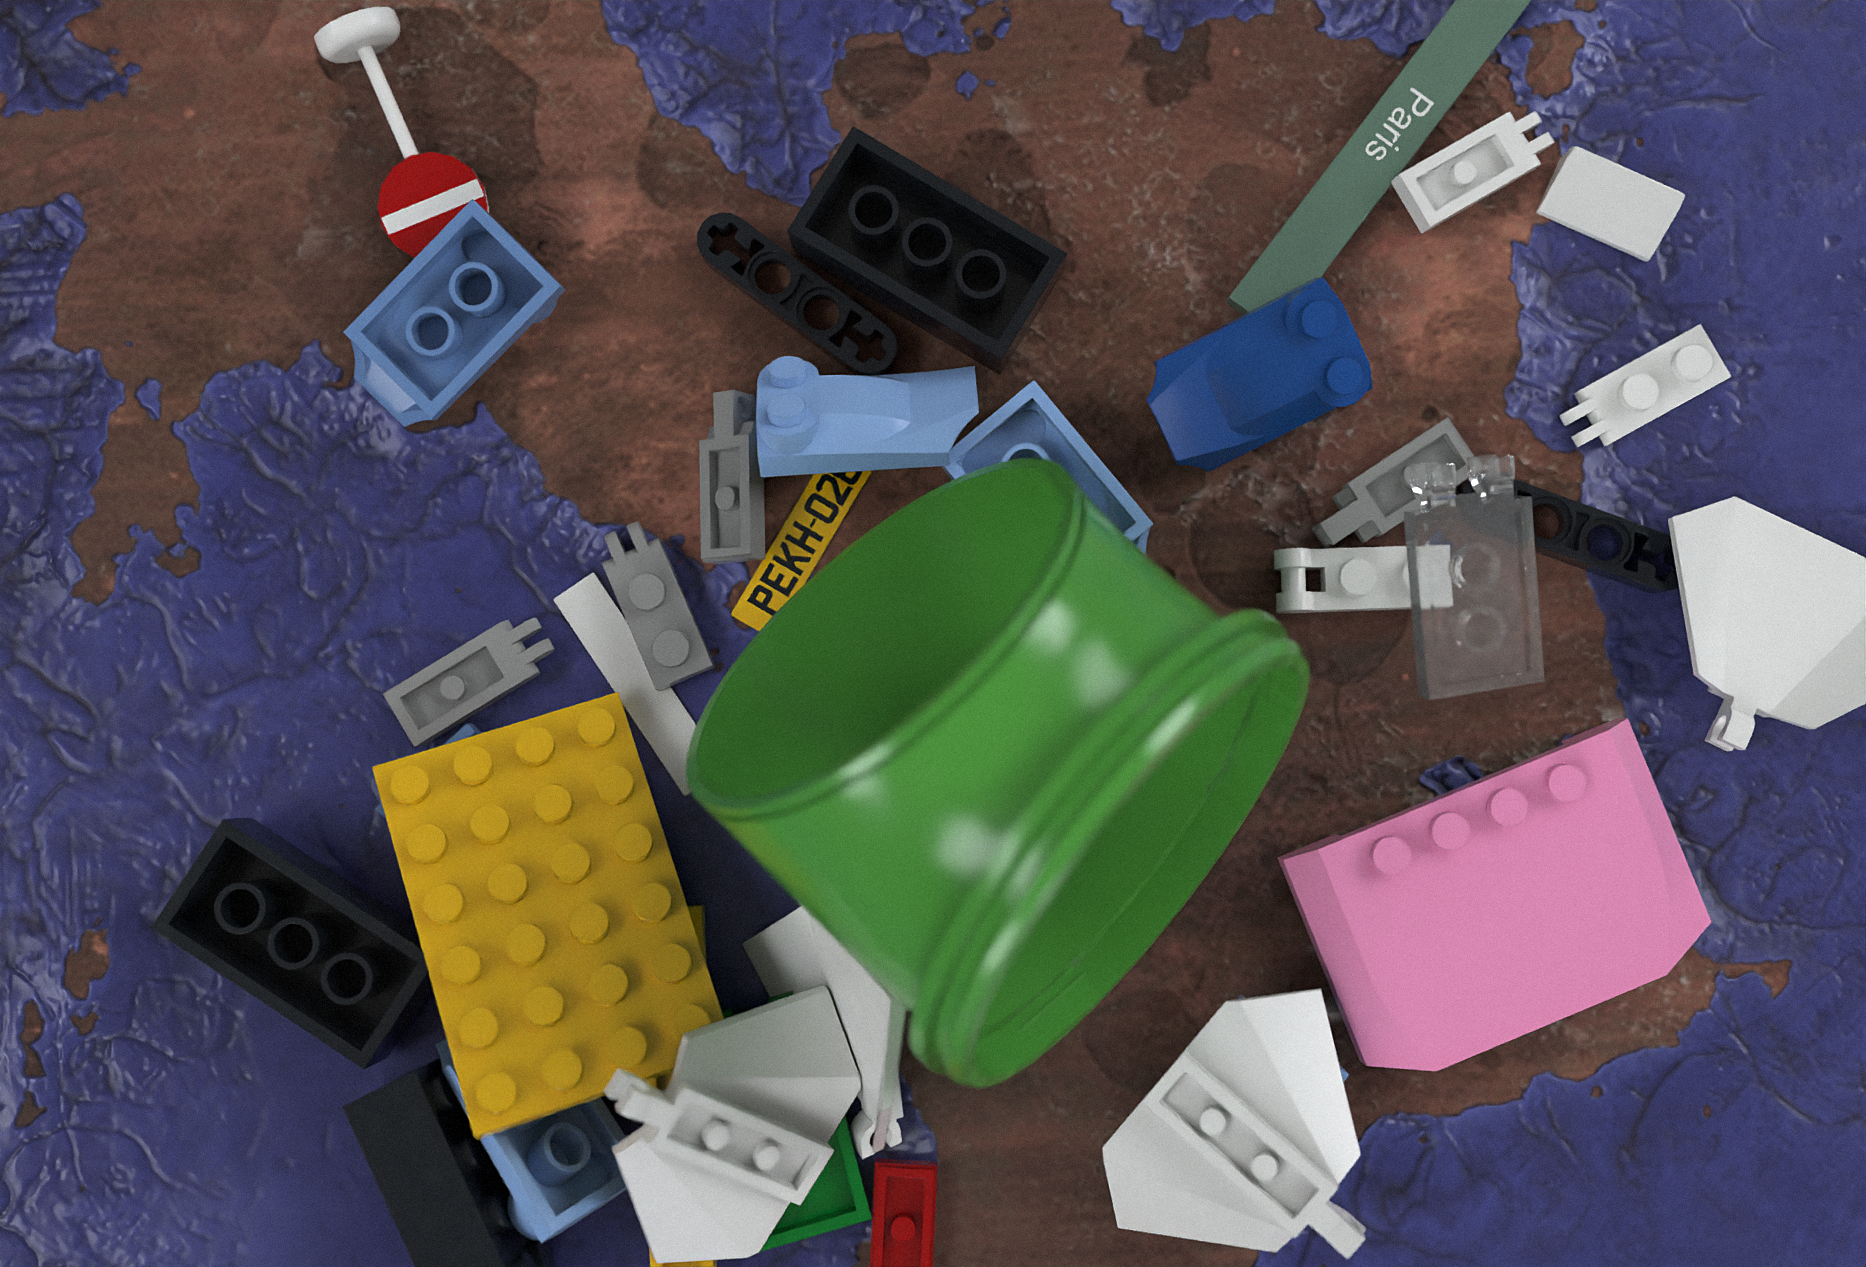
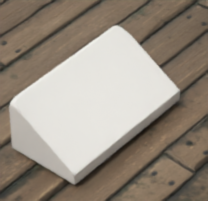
(1610, 203)

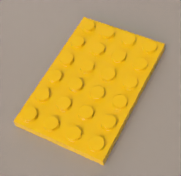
(546, 911)

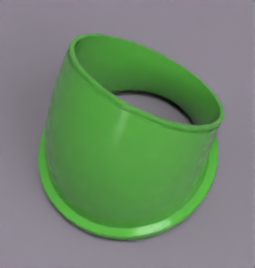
(996, 756)

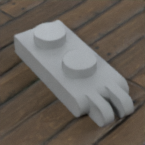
(656, 609)
(467, 680)

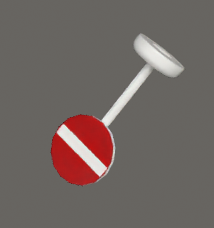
(425, 187)

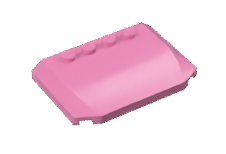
(1499, 903)

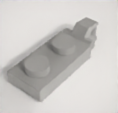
(731, 483)
(1383, 493)

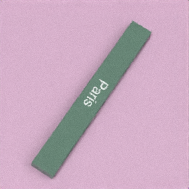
(1378, 150)

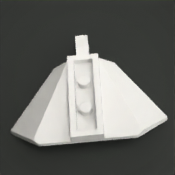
(1769, 618)
(803, 955)
(735, 1127)
(1242, 1133)

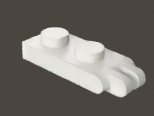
(1470, 169)
(1647, 387)

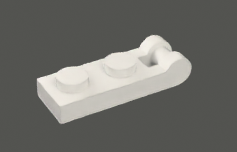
(1349, 579)

